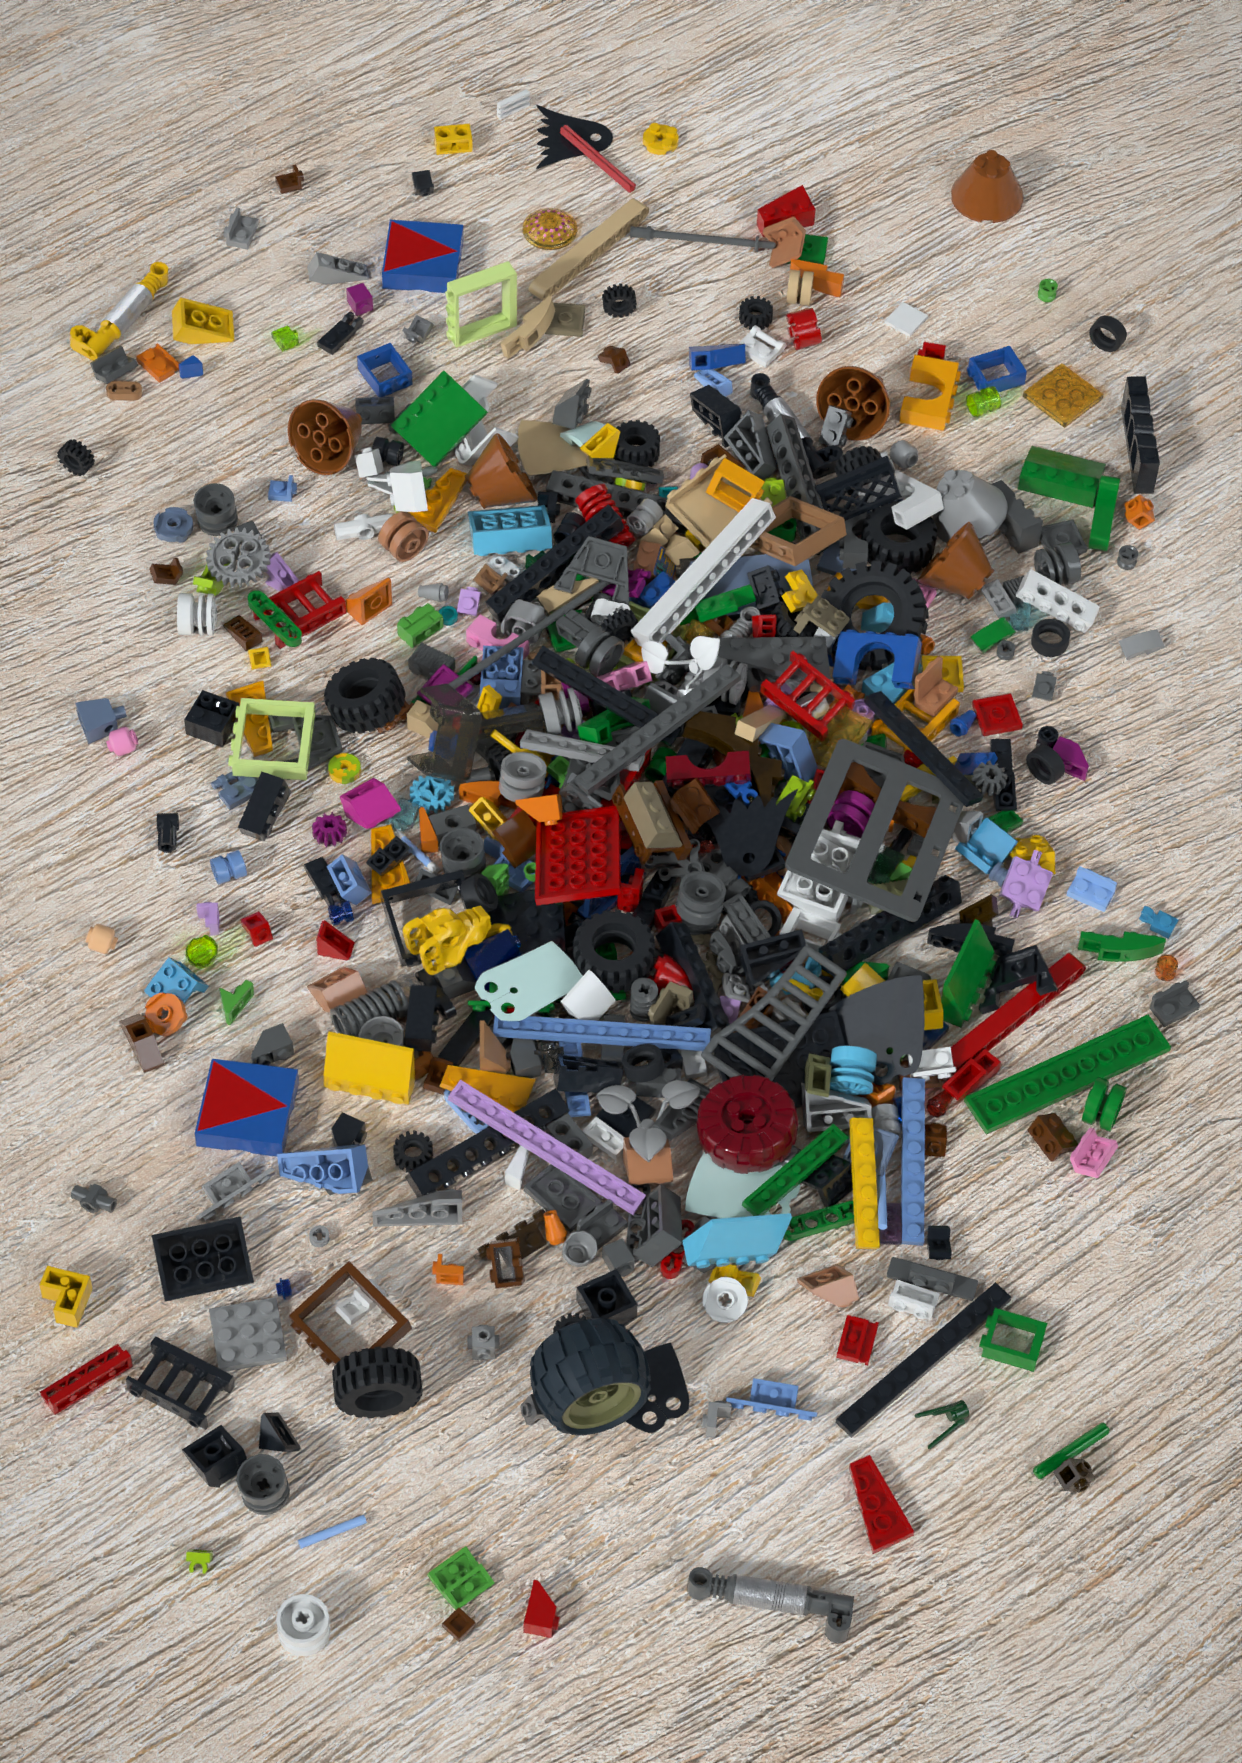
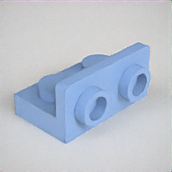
(1092, 889)

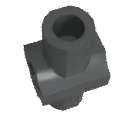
(93, 1198)

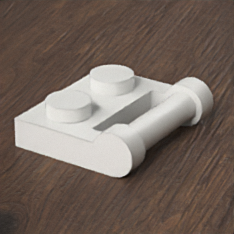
(760, 352)

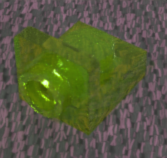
(285, 338)

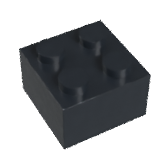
(607, 1298)

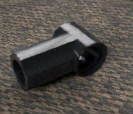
(167, 830)

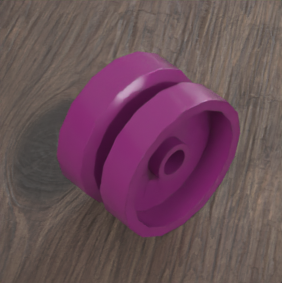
(853, 810)

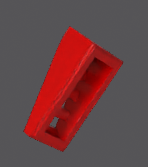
(770, 627)

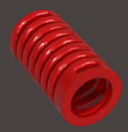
(593, 501)

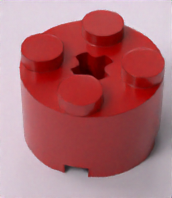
(804, 328)

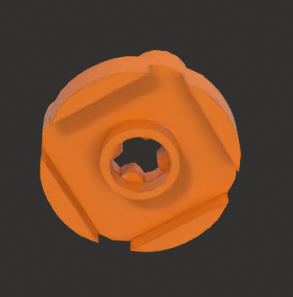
(176, 1014)

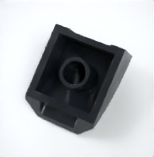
(216, 1456)

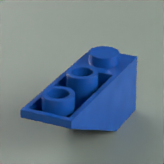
(716, 356)

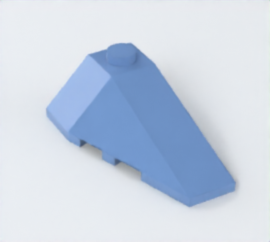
(331, 1168)

